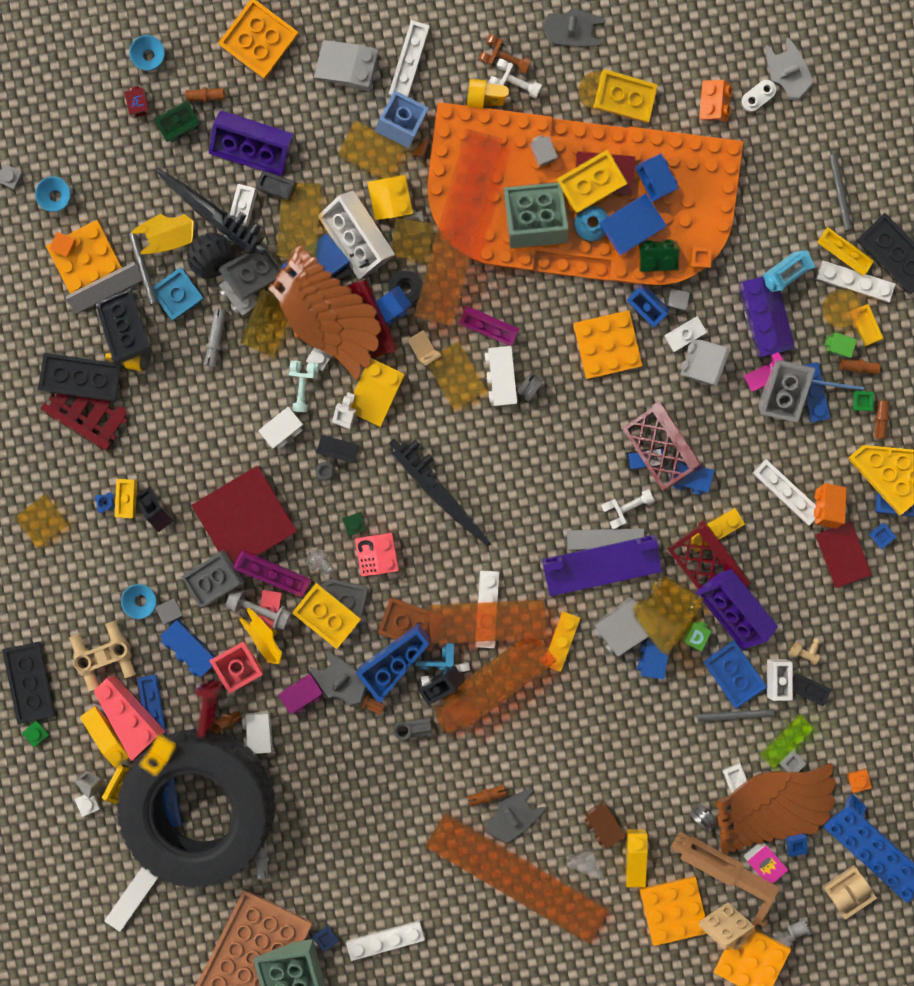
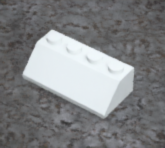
(356, 233)

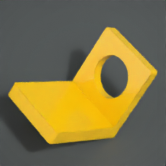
(160, 752)

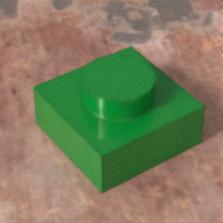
(862, 401)
(35, 733)

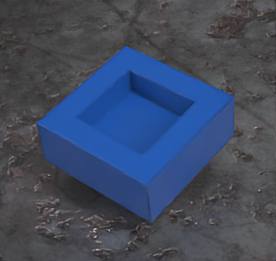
(882, 535)
(796, 845)

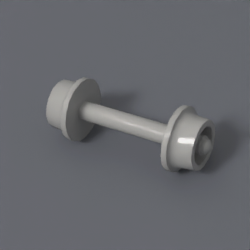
(281, 619)

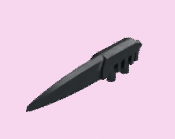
(221, 220)
(420, 472)

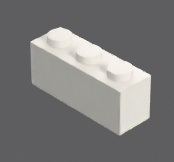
(501, 376)

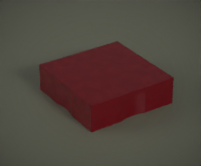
(244, 515)

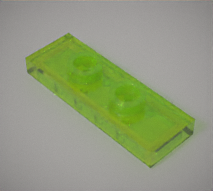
(786, 741)

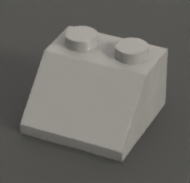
(704, 362)

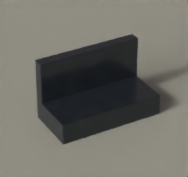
(337, 448)

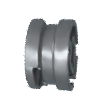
(530, 386)
(703, 817)

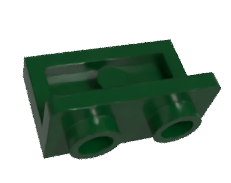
(177, 121)
(658, 255)

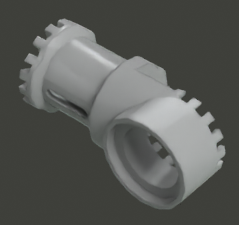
(794, 931)

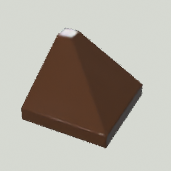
(421, 150)

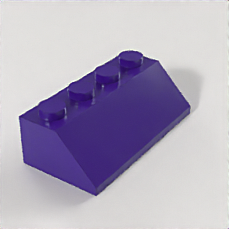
(250, 143)
(766, 318)
(737, 610)

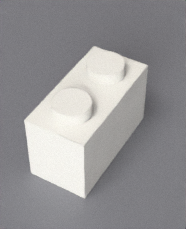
(281, 428)
(779, 679)
(258, 732)

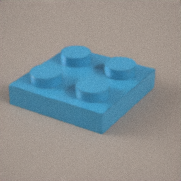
(177, 294)

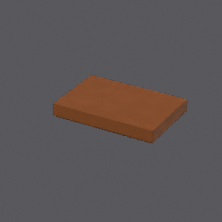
(402, 617)

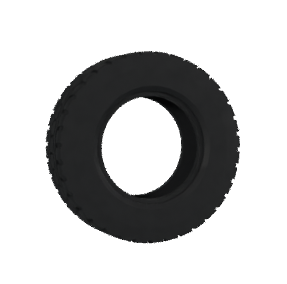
(167, 851)

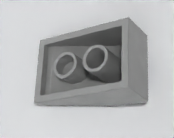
(347, 64)
(786, 391)

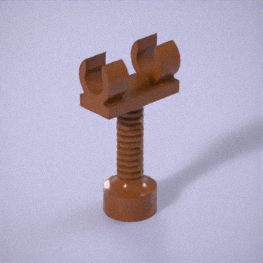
(523, 64)

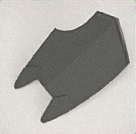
(572, 28)
(340, 681)
(512, 817)

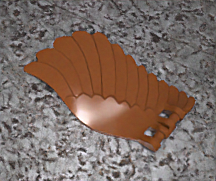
(327, 312)
(775, 807)

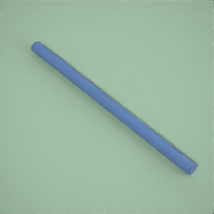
(837, 385)

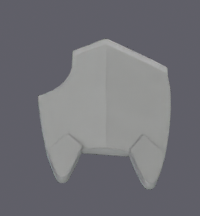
(789, 71)

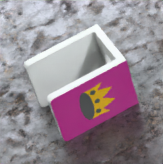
(765, 862)

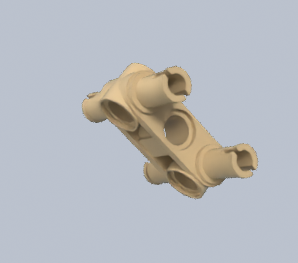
(102, 655)

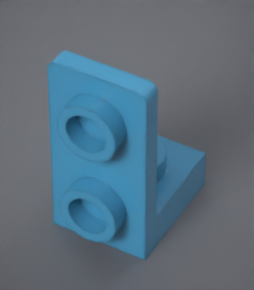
(447, 652)

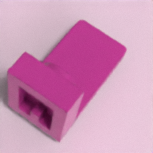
(759, 377)

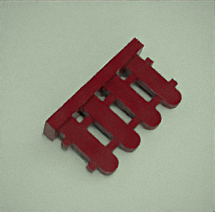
(91, 422)

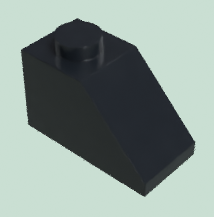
(154, 509)
(441, 685)

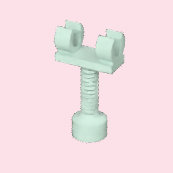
(312, 371)

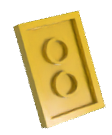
(625, 96)
(591, 181)
(326, 615)

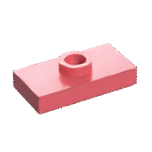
(271, 601)

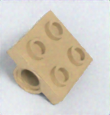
(849, 892)
(727, 927)

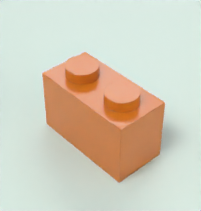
(830, 506)

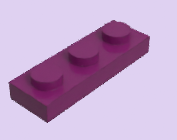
(489, 326)

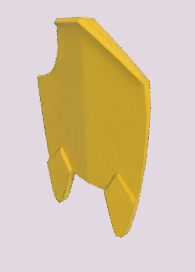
(166, 233)
(262, 637)

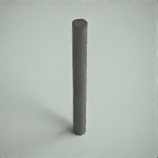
(840, 192)
(143, 269)
(735, 715)

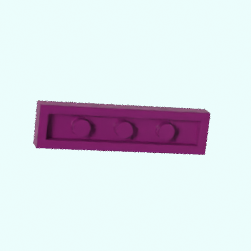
(272, 573)

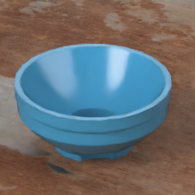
(143, 44)
(45, 189)
(582, 228)
(131, 608)

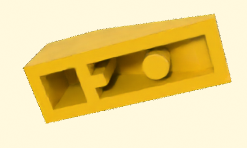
(104, 736)
(636, 857)

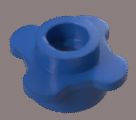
(100, 502)

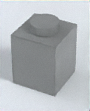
(543, 150)

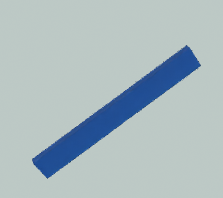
(152, 702)

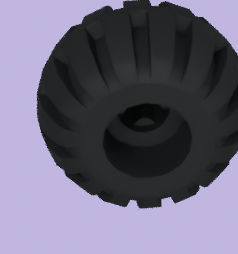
(209, 254)

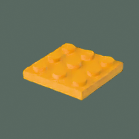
(258, 38)
(89, 258)
(607, 344)
(673, 910)
(755, 962)

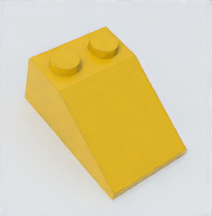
(376, 392)

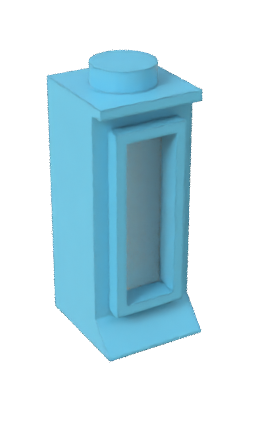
(788, 270)

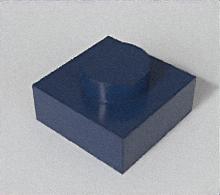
(325, 938)

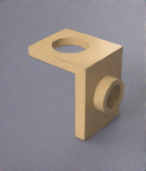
(423, 348)

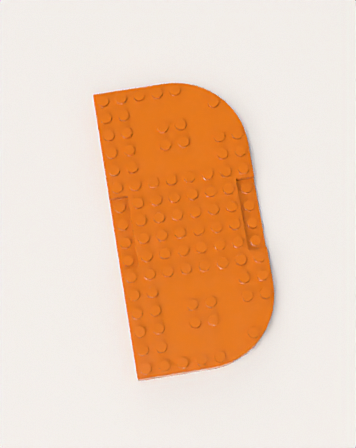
(694, 214)

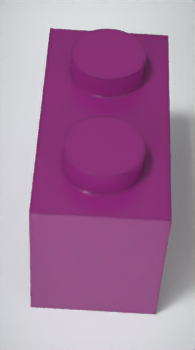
(300, 694)

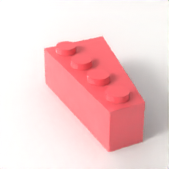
(128, 717)

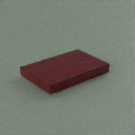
(624, 164)
(843, 554)

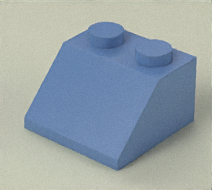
(401, 119)

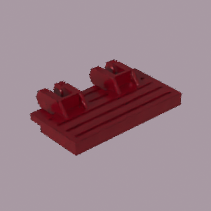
(386, 341)

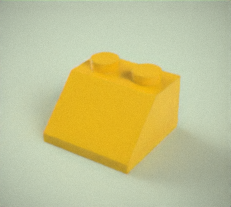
(390, 197)

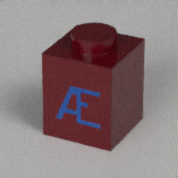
(137, 102)

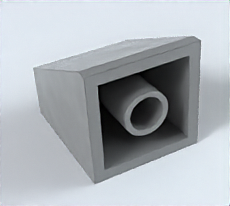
(620, 628)

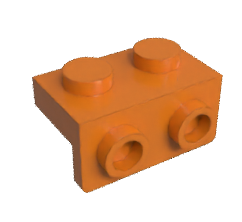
(715, 100)

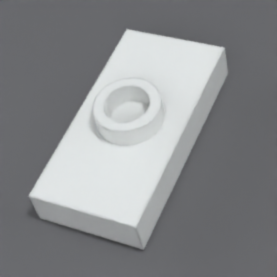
(685, 334)

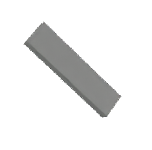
(104, 287)
(595, 538)

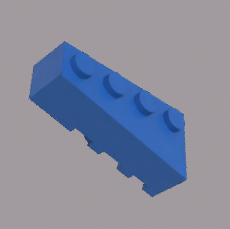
(392, 662)

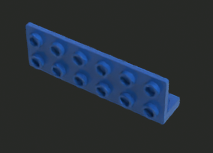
(872, 848)

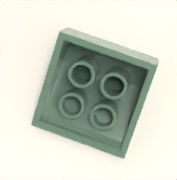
(535, 215)
(290, 966)

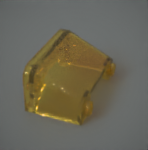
(667, 613)

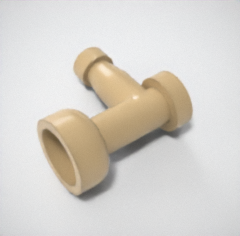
(810, 655)

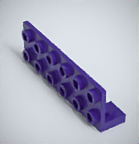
(602, 565)

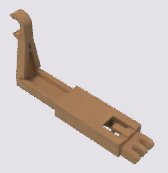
(726, 870)

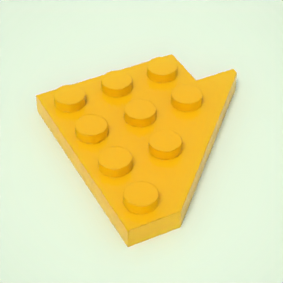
(889, 473)

